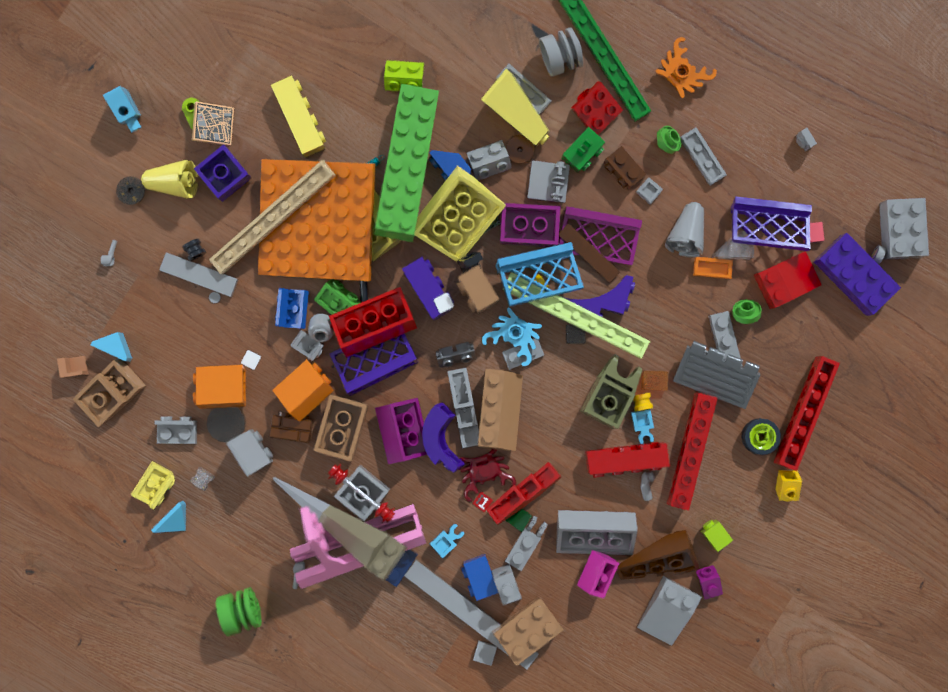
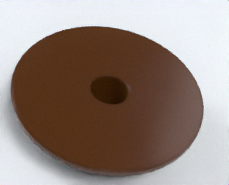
(520, 149)

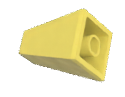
(514, 106)

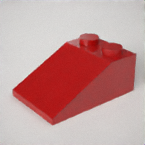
(787, 280)

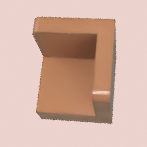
(72, 367)

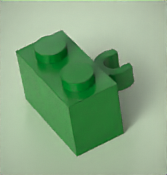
(583, 150)

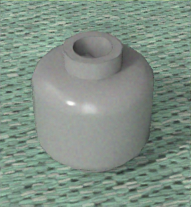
(320, 328)

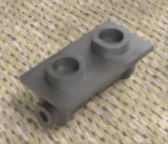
(447, 358)

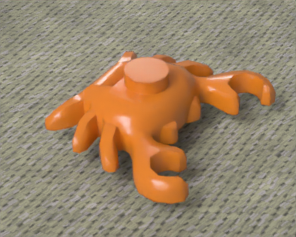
(680, 72)

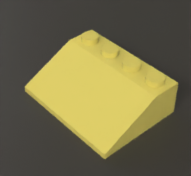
(458, 215)

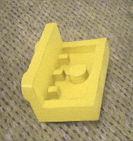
(153, 485)

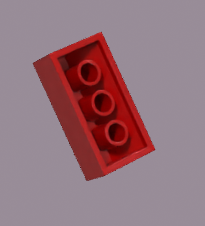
(372, 322)

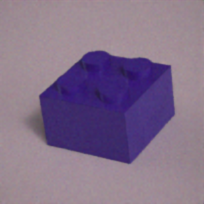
(222, 173)

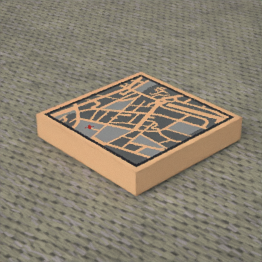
(212, 123)

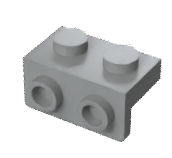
(489, 160)

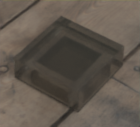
(574, 335)

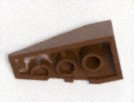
(668, 554)

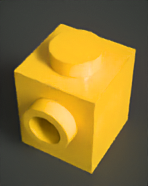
(788, 485)

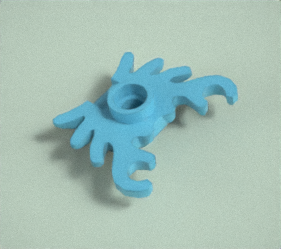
(516, 332)

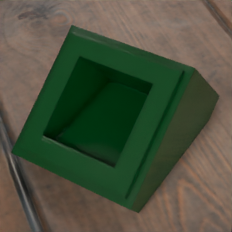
(519, 519)

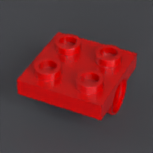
(596, 107)

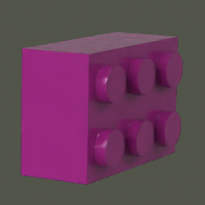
(530, 225)

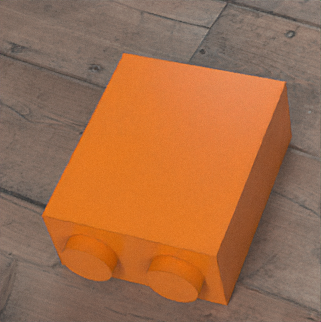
(220, 386)
(303, 390)

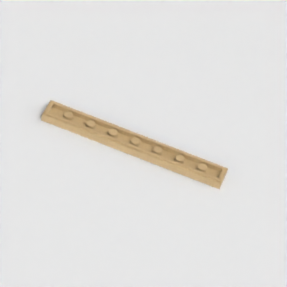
(272, 217)

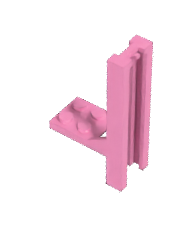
(322, 541)

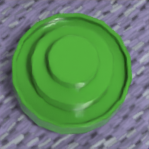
(668, 139)
(747, 311)

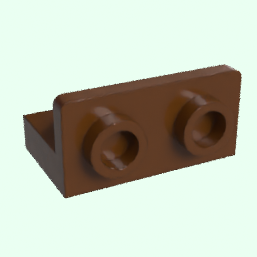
(624, 168)

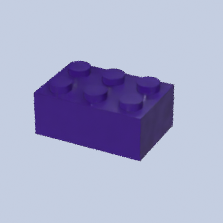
(426, 285)

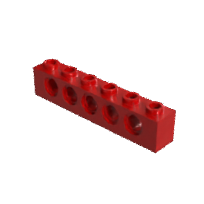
(806, 413)
(691, 451)

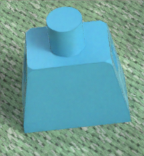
(119, 101)

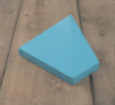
(174, 520)

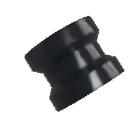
(194, 249)

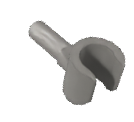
(108, 260)
(299, 566)

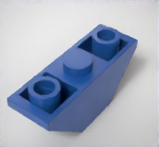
(447, 162)

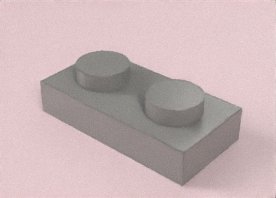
(511, 355)

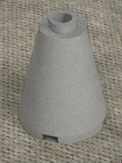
(688, 232)

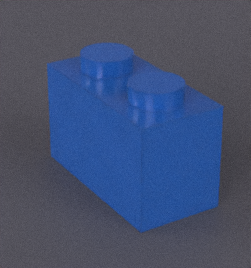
(480, 577)

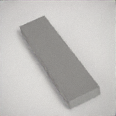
(198, 274)

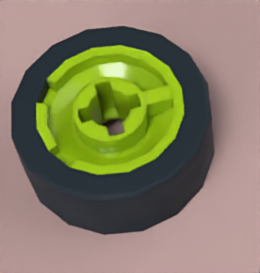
(751, 438)

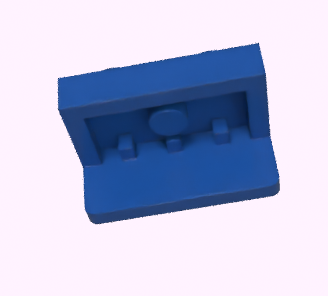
(291, 308)

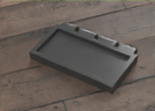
(716, 376)

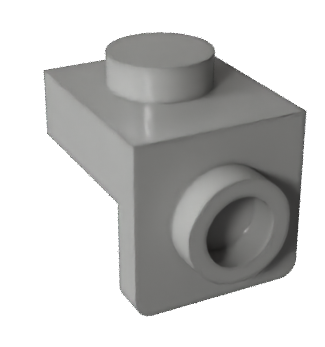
(307, 346)

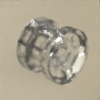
(202, 478)

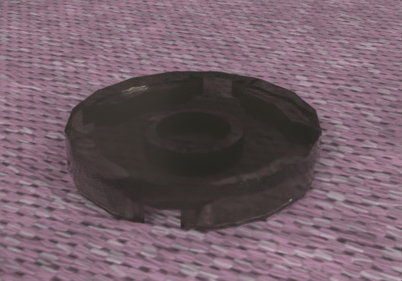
(226, 423)

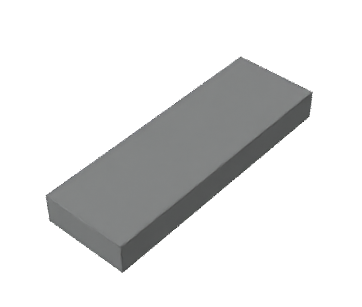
(536, 97)
(702, 156)

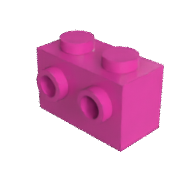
(598, 574)

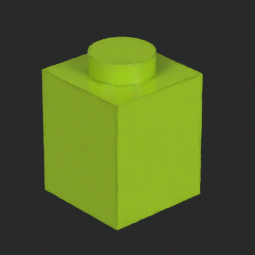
(716, 535)

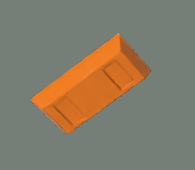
(713, 267)

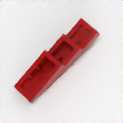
(523, 493)

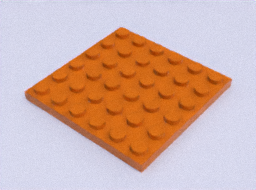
(329, 231)

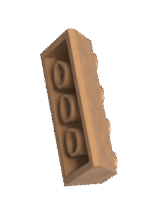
(500, 410)

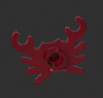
(482, 470)

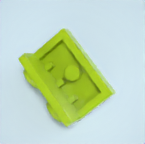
(402, 73)

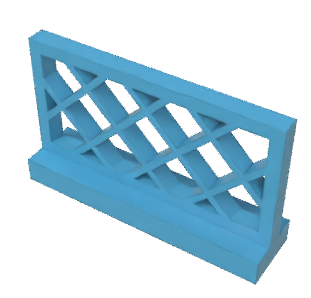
(531, 260)

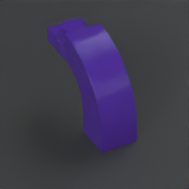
(434, 438)

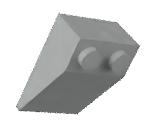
(669, 610)

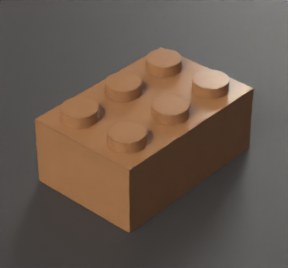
(478, 290)
(341, 427)
(527, 631)

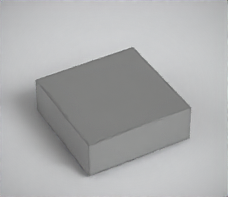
(649, 190)
(484, 653)

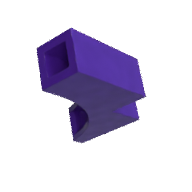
(613, 301)

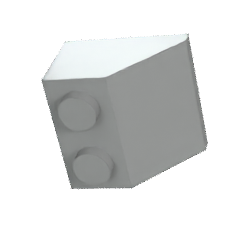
(250, 452)

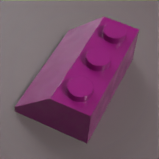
(401, 430)

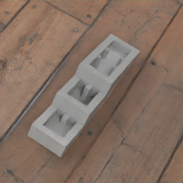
(464, 407)

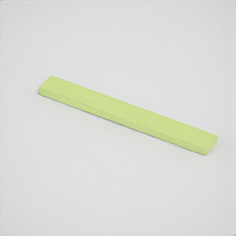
(584, 319)

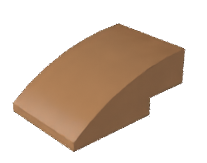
(109, 392)

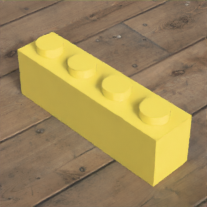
(298, 117)

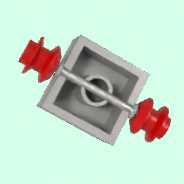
(361, 492)

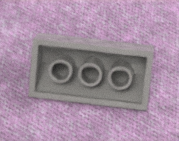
(597, 531)

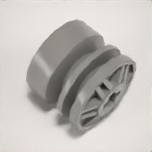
(563, 51)

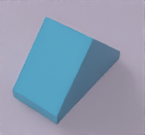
(115, 345)

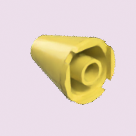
(172, 179)

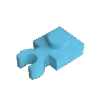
(643, 422)
(445, 542)

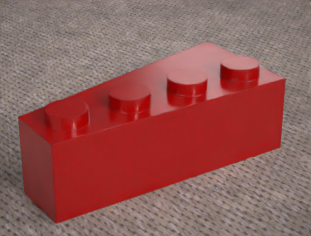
(627, 458)

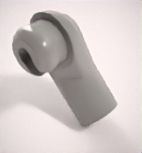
(645, 486)

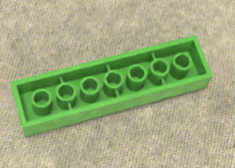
(406, 163)

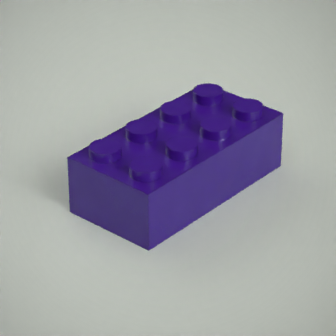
(857, 274)

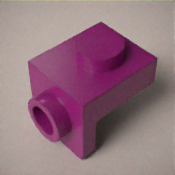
(709, 582)

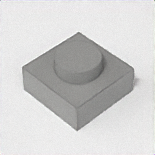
(805, 139)

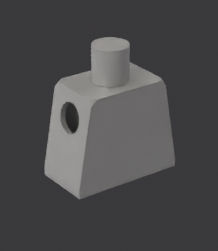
(506, 584)

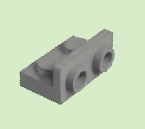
(176, 431)

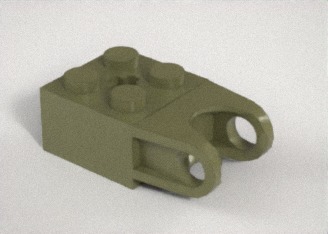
(615, 388)

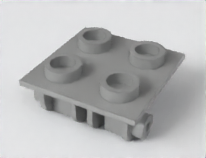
(548, 181)

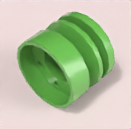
(238, 611)

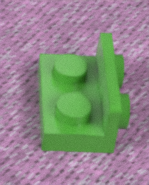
(335, 297)

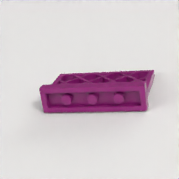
(607, 220)

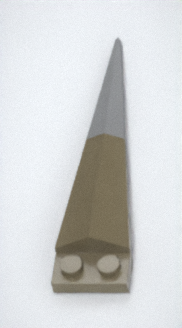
(366, 543)

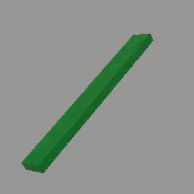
(606, 58)

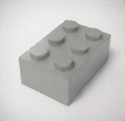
(904, 228)

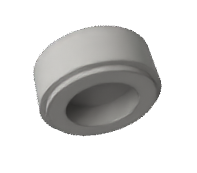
(878, 254)

